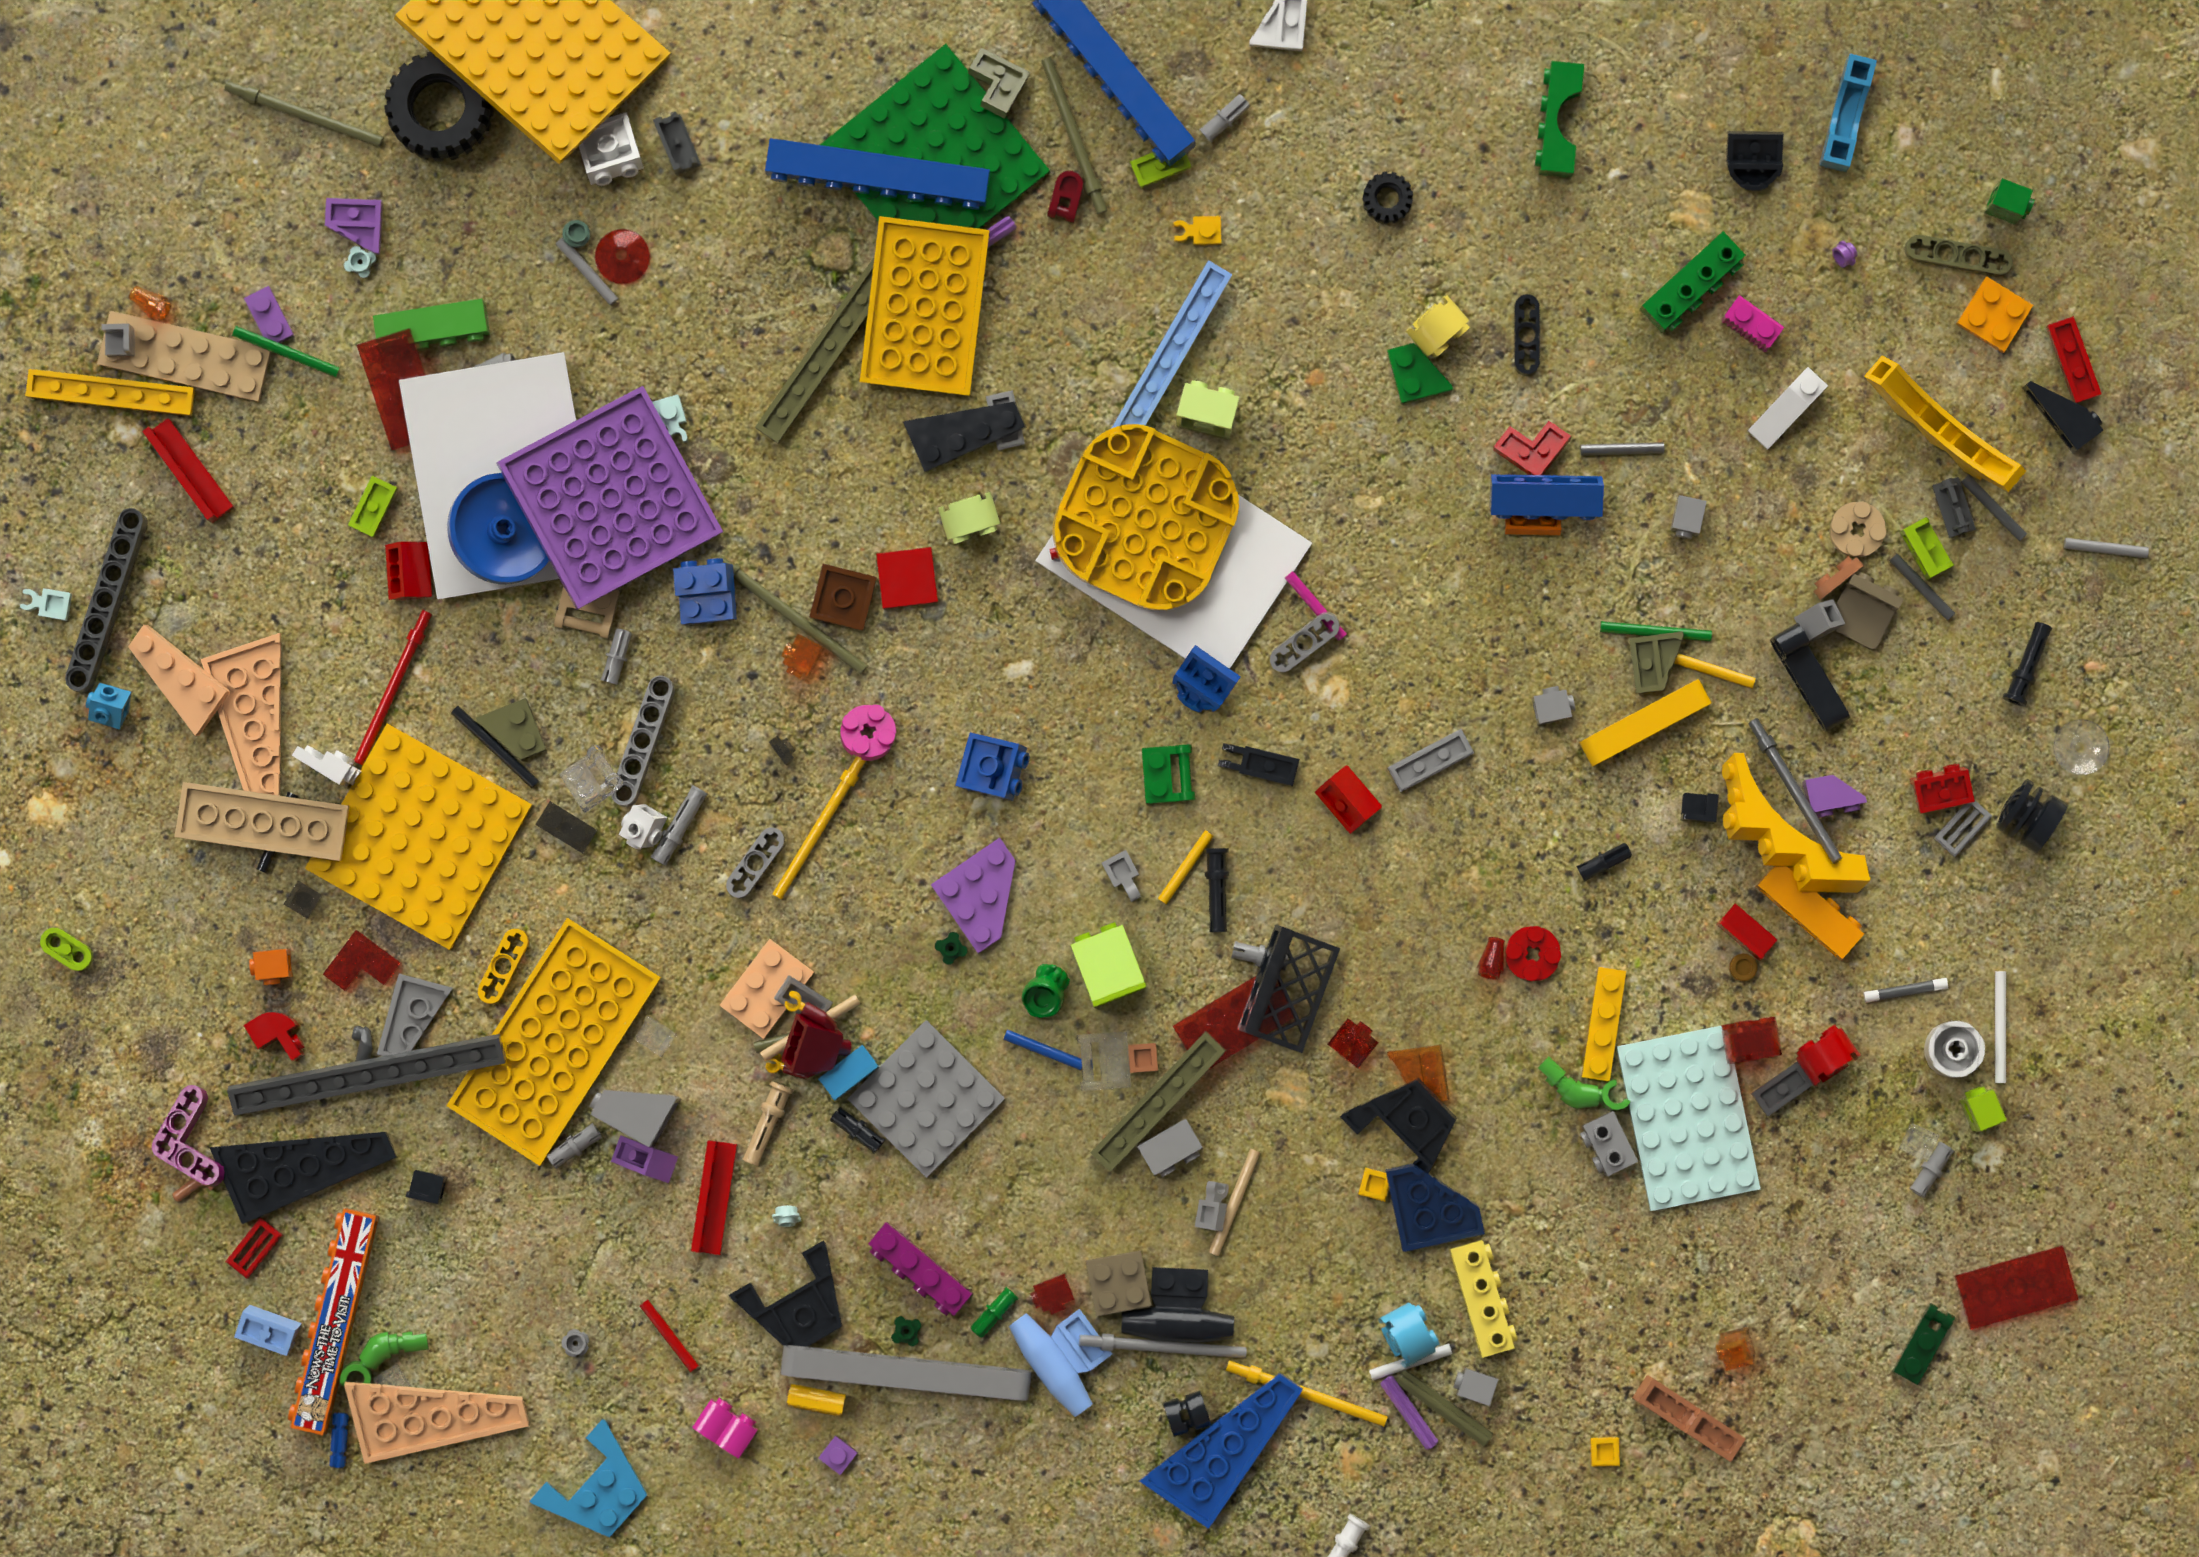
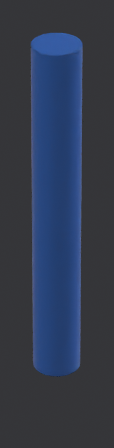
(1043, 1049)

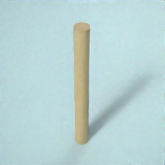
(834, 1013)
(1235, 1201)

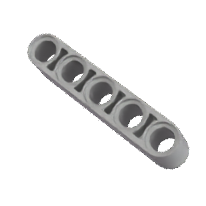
(640, 727)

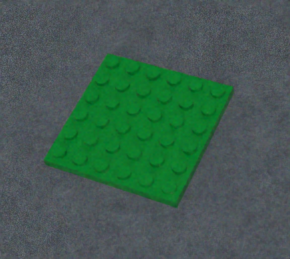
(939, 119)

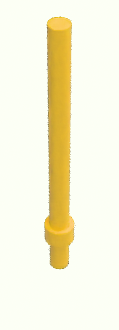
(848, 779)
(1253, 1375)

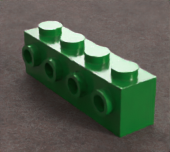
(1693, 282)

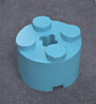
(1408, 1334)

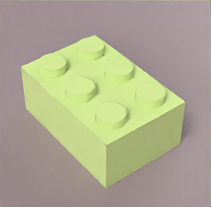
(1207, 409)

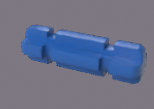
(339, 1440)

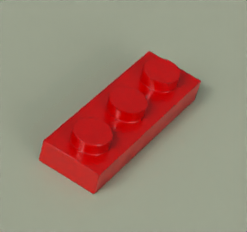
(2073, 360)

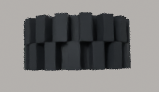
(1393, 181)

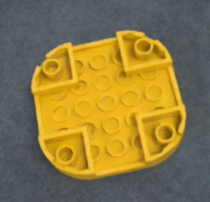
(1145, 517)

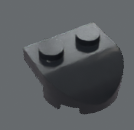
(1754, 158)

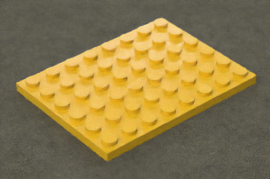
(540, 62)

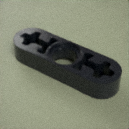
(1533, 355)

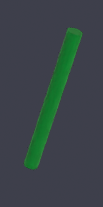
(285, 351)
(1648, 630)

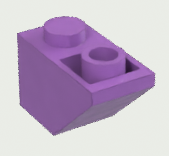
(1831, 793)

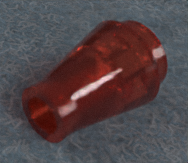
(1492, 959)

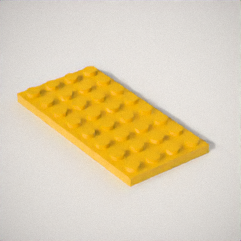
(555, 1041)

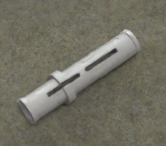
(673, 835)

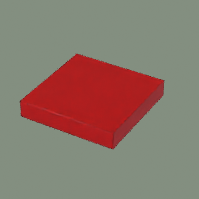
(907, 578)

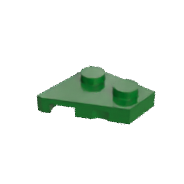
(1415, 374)

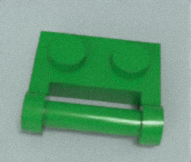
(1158, 774)

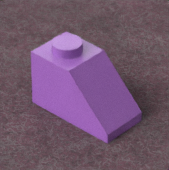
(644, 1159)

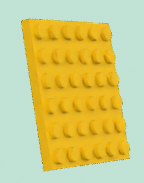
(422, 836)

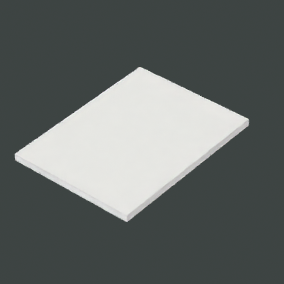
(461, 429)
(1233, 602)

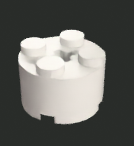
(1942, 1060)

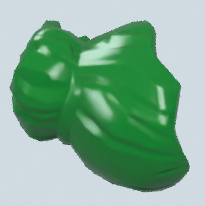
(1045, 992)

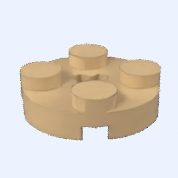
(1873, 531)

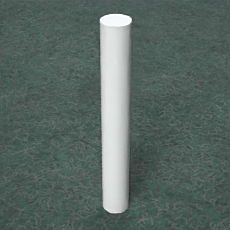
(1395, 1367)

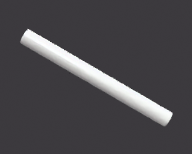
(2000, 1026)

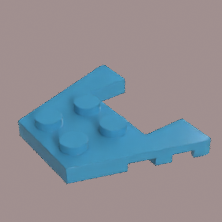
(606, 1496)

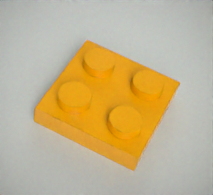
(1994, 314)

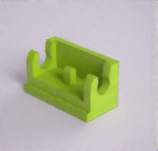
(1926, 548)

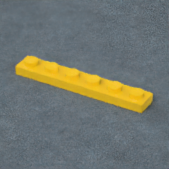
(110, 392)

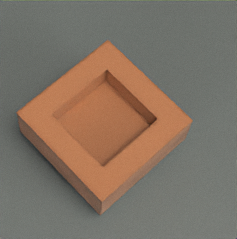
(1143, 1057)

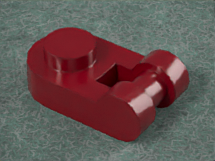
(1069, 187)

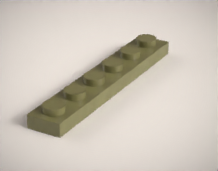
(1158, 1101)

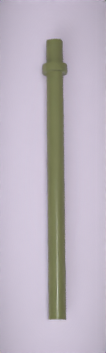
(796, 619)

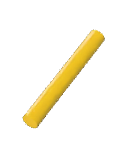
(1714, 670)
(1185, 867)

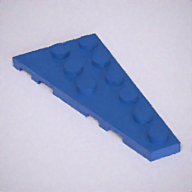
(1213, 1463)

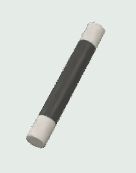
(1905, 990)

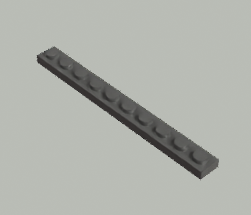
(366, 1074)

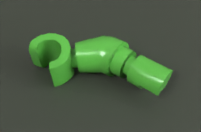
(1578, 1094)
(379, 1349)

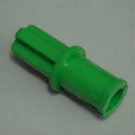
(994, 1312)

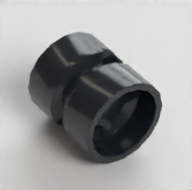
(1196, 1411)

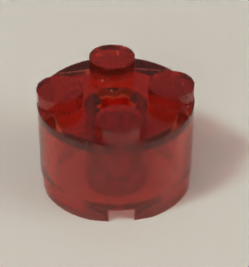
(1751, 1040)

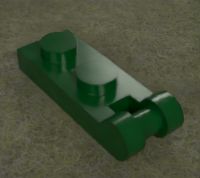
(1923, 1344)

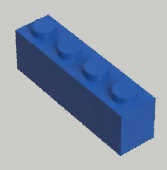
(1546, 496)

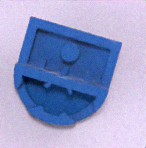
(1203, 681)

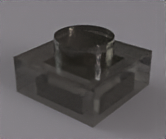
(783, 749)
(303, 899)

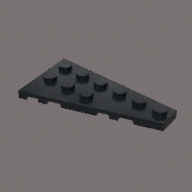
(282, 1172)

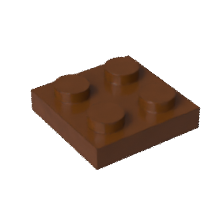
(843, 597)

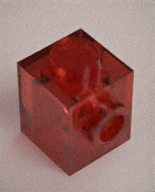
(1052, 1294)

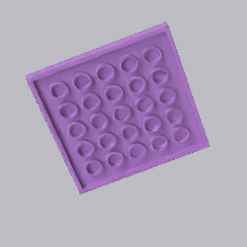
(609, 497)

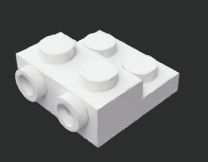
(611, 151)
(334, 766)

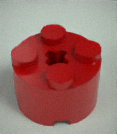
(1827, 1055)

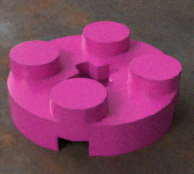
(861, 746)

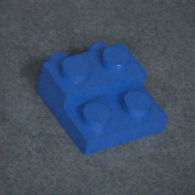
(705, 591)
(992, 766)

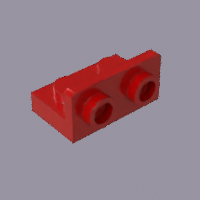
(1942, 789)

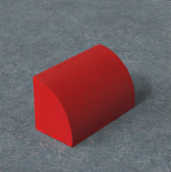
(408, 570)

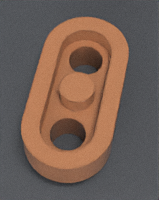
(1827, 583)

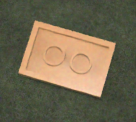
(754, 993)

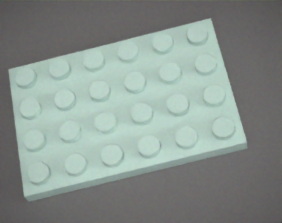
(1687, 1118)

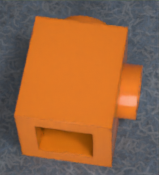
(271, 966)

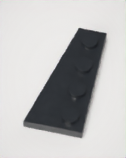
(956, 434)

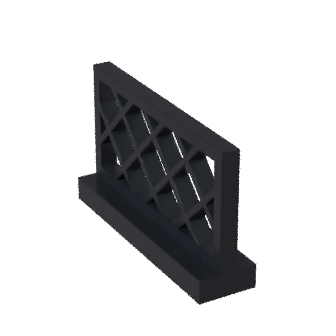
(1265, 986)

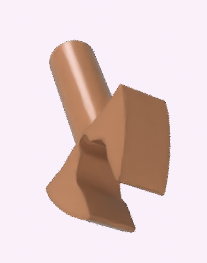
(189, 1187)

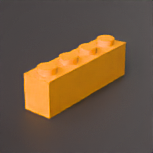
(1811, 911)

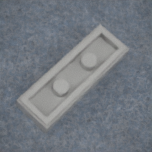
(1430, 760)

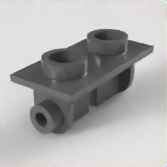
(1953, 507)

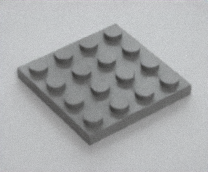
(926, 1098)

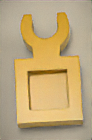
(1204, 230)

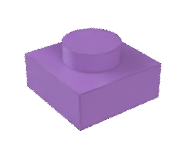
(838, 1455)

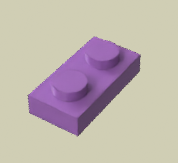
(269, 315)

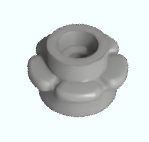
(581, 1348)

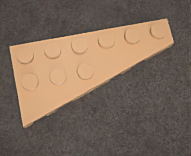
(252, 710)
(412, 1419)

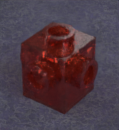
(1353, 1042)

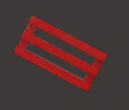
(268, 1229)

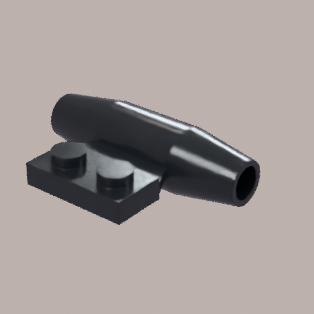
(1178, 1310)

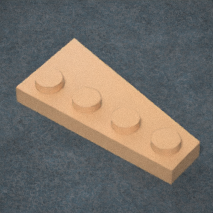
(180, 679)

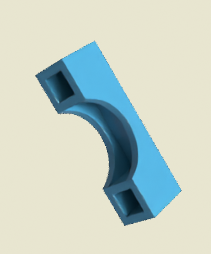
(1847, 112)

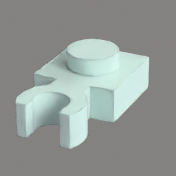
(672, 415)
(51, 604)

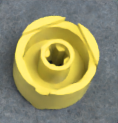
(1438, 326)

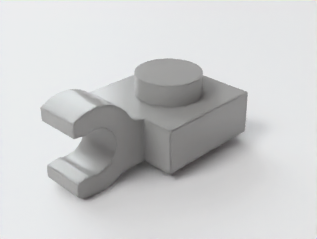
(1121, 872)
(1211, 1211)

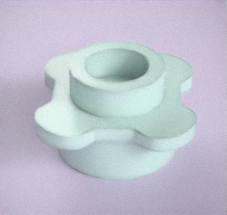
(352, 263)
(786, 1216)

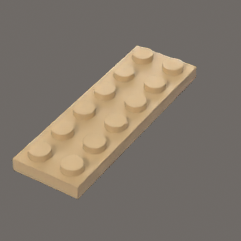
(191, 358)
(262, 821)

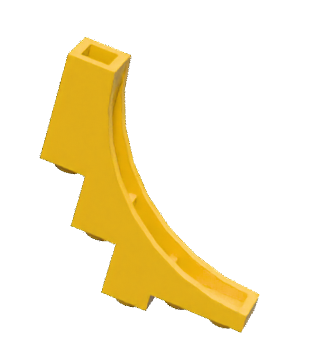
(1940, 427)
(1780, 843)

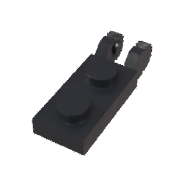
(1262, 764)

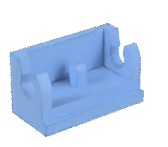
(267, 1330)

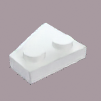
(1282, 26)

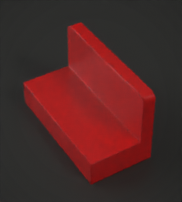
(1348, 799)
(1746, 932)

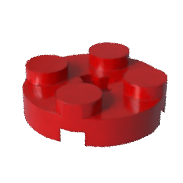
(1548, 956)

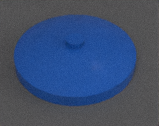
(493, 533)

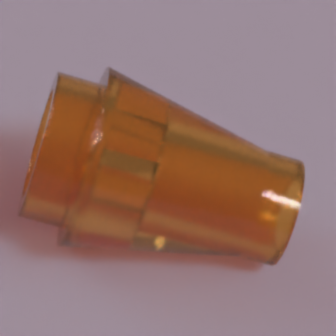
(151, 303)

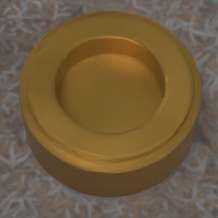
(1743, 967)

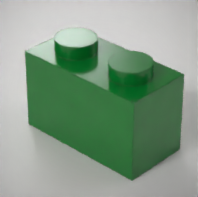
(2009, 201)

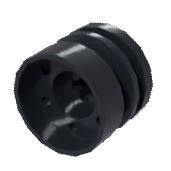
(2032, 816)

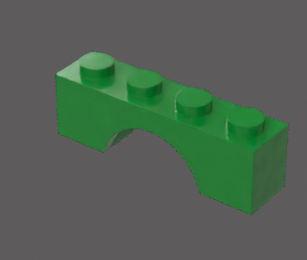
(1557, 153)

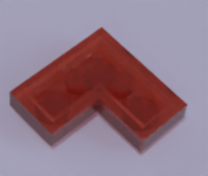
(357, 955)

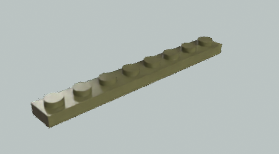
(818, 360)

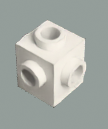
(642, 826)

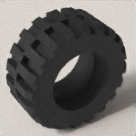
(416, 138)

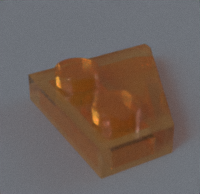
(1425, 1064)

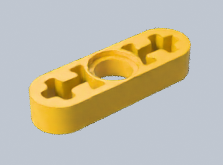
(486, 981)

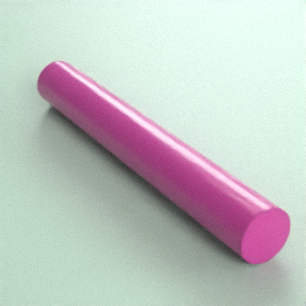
(1312, 601)

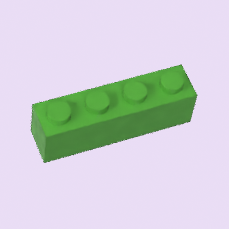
(438, 323)

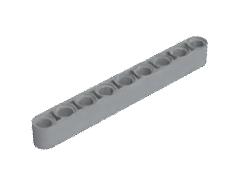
(905, 1372)

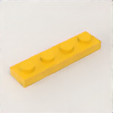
(1603, 1024)

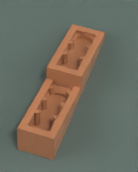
(1688, 1418)

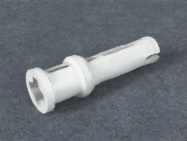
(1349, 1537)

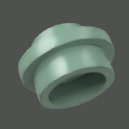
(576, 233)

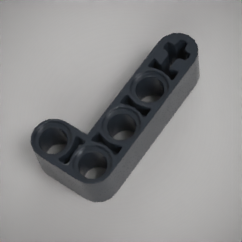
(1809, 677)

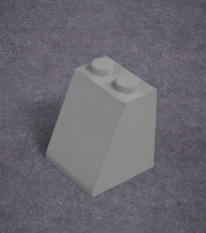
(635, 1113)

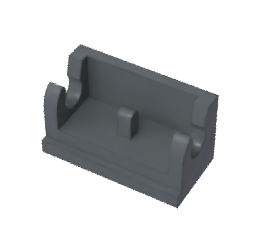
(677, 143)

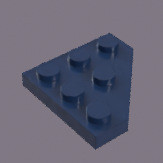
(1429, 1210)

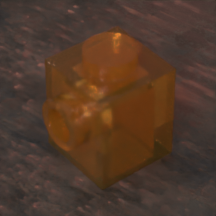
(801, 656)
(1736, 1348)

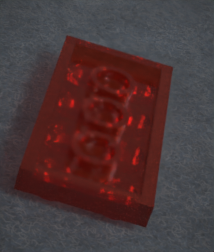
(385, 363)
(1223, 1017)
(2016, 1287)

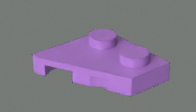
(356, 220)

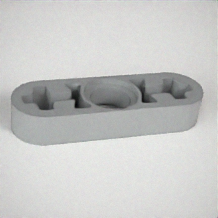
(1292, 660)
(744, 862)

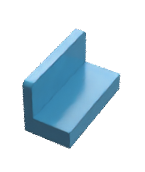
(848, 1072)

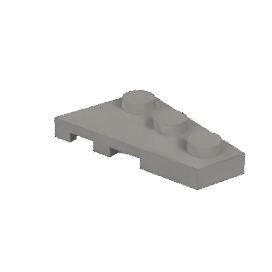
(409, 1013)

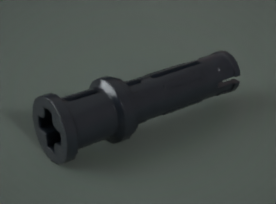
(2024, 675)
(1217, 877)

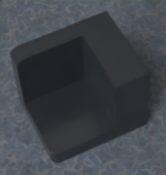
(1699, 807)
(427, 1187)

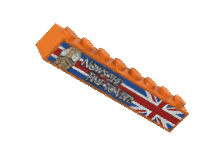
(334, 1321)

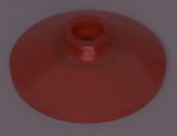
(624, 270)

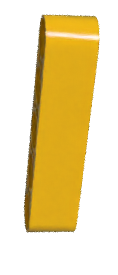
(1645, 722)

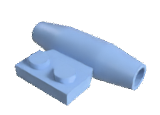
(1059, 1357)

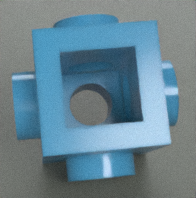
(108, 705)

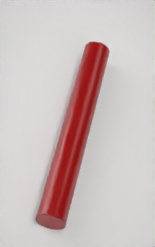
(669, 1335)

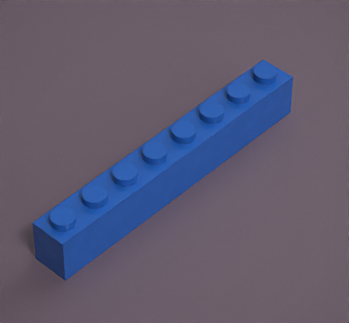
(1119, 78)
(877, 172)

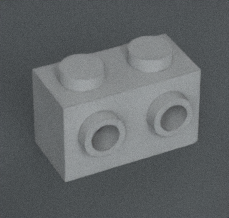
(1608, 1144)

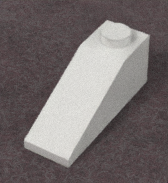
(1787, 408)

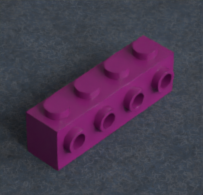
(920, 1268)

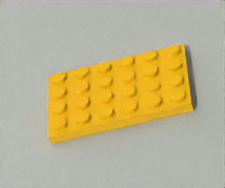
(924, 306)

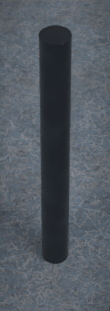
(495, 747)

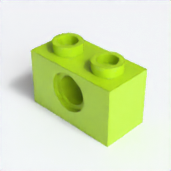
(1982, 1108)

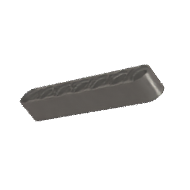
(109, 614)

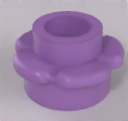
(1844, 254)

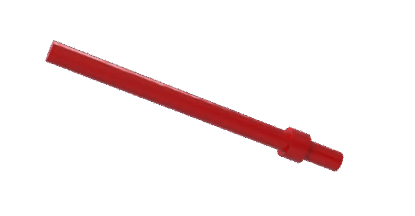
(415, 638)

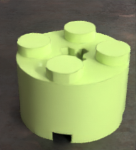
(968, 517)

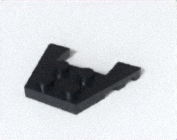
(1412, 1115)
(803, 1314)

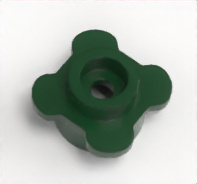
(951, 940)
(899, 1335)

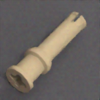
(775, 1108)

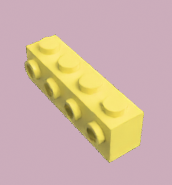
(1482, 1298)

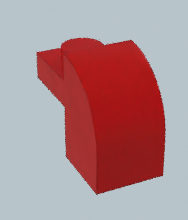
(276, 1026)

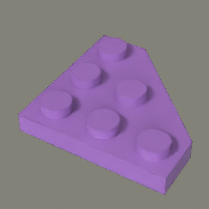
(979, 893)

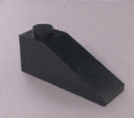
(2068, 419)

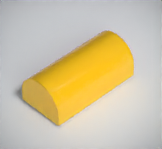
(816, 1400)

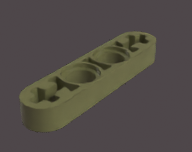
(1958, 255)

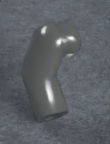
(365, 1046)

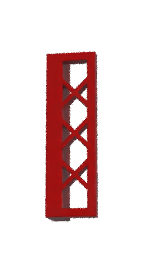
(189, 470)
(714, 1197)

